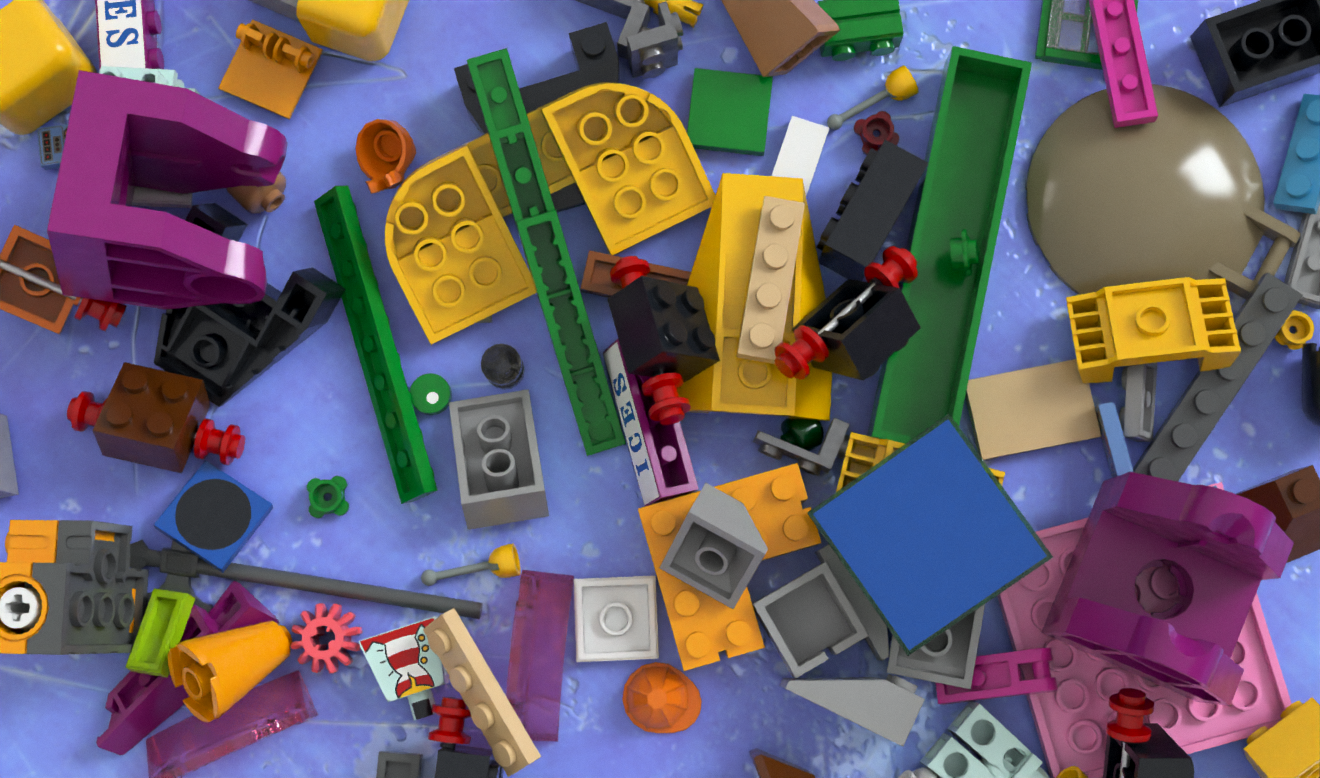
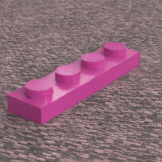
(1123, 62)

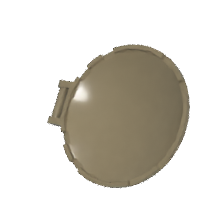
(1150, 197)

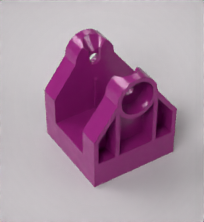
(162, 140)
(1214, 549)

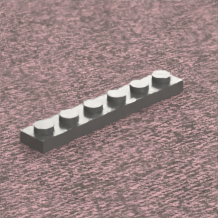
(1214, 390)

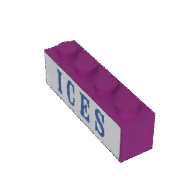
(128, 34)
(655, 449)

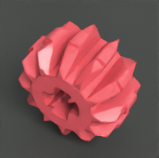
(315, 627)

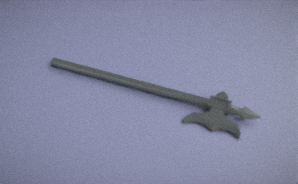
(183, 565)

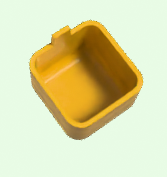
(353, 26)
(36, 66)

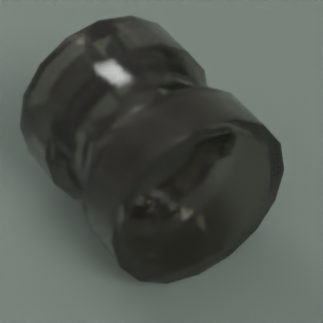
(501, 359)

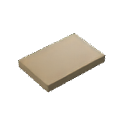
(1031, 410)

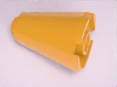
(226, 665)

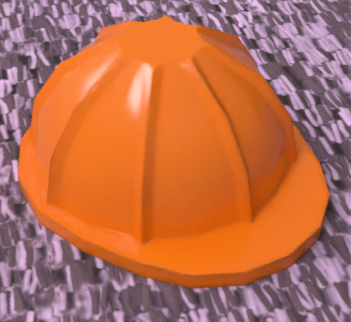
(661, 699)

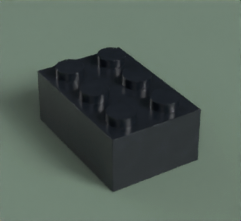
(1259, 47)
(869, 210)

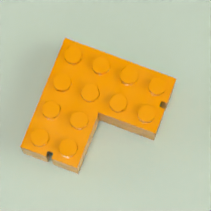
(699, 621)

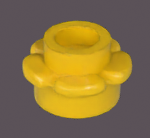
(1304, 330)

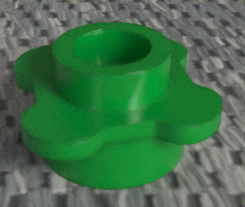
(964, 252)
(317, 490)

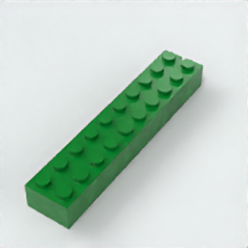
(959, 190)

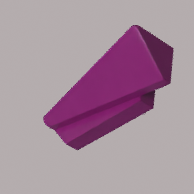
(145, 700)

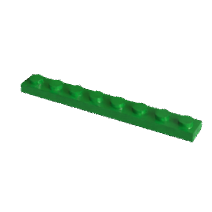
(375, 345)

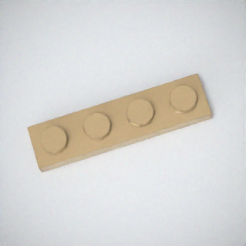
(770, 279)
(481, 692)

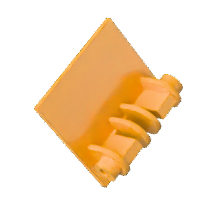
(270, 68)

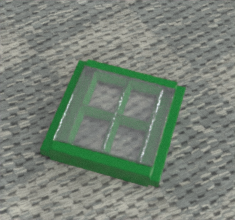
(1068, 34)

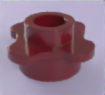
(879, 122)

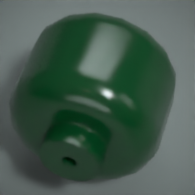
(802, 433)

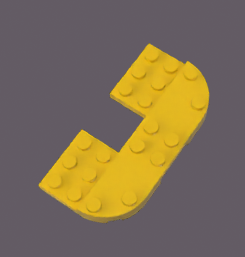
(448, 214)

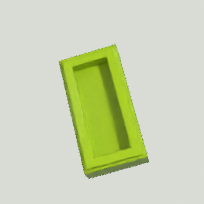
(160, 631)

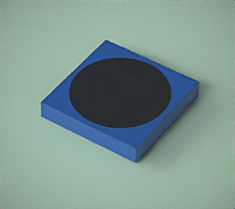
(213, 516)

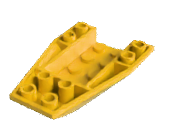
(723, 277)

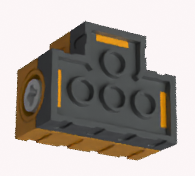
(69, 588)

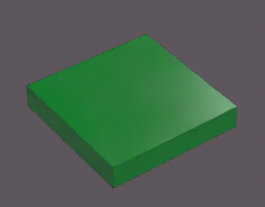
(729, 111)

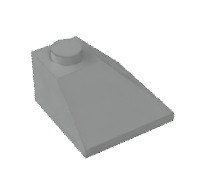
(716, 547)

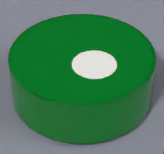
(430, 394)

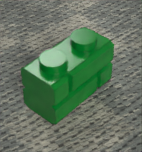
(863, 27)

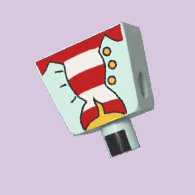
(406, 666)

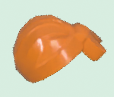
(384, 153)

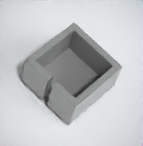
(809, 617)

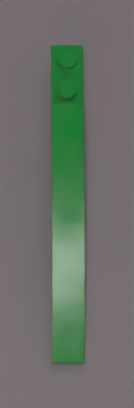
(545, 250)

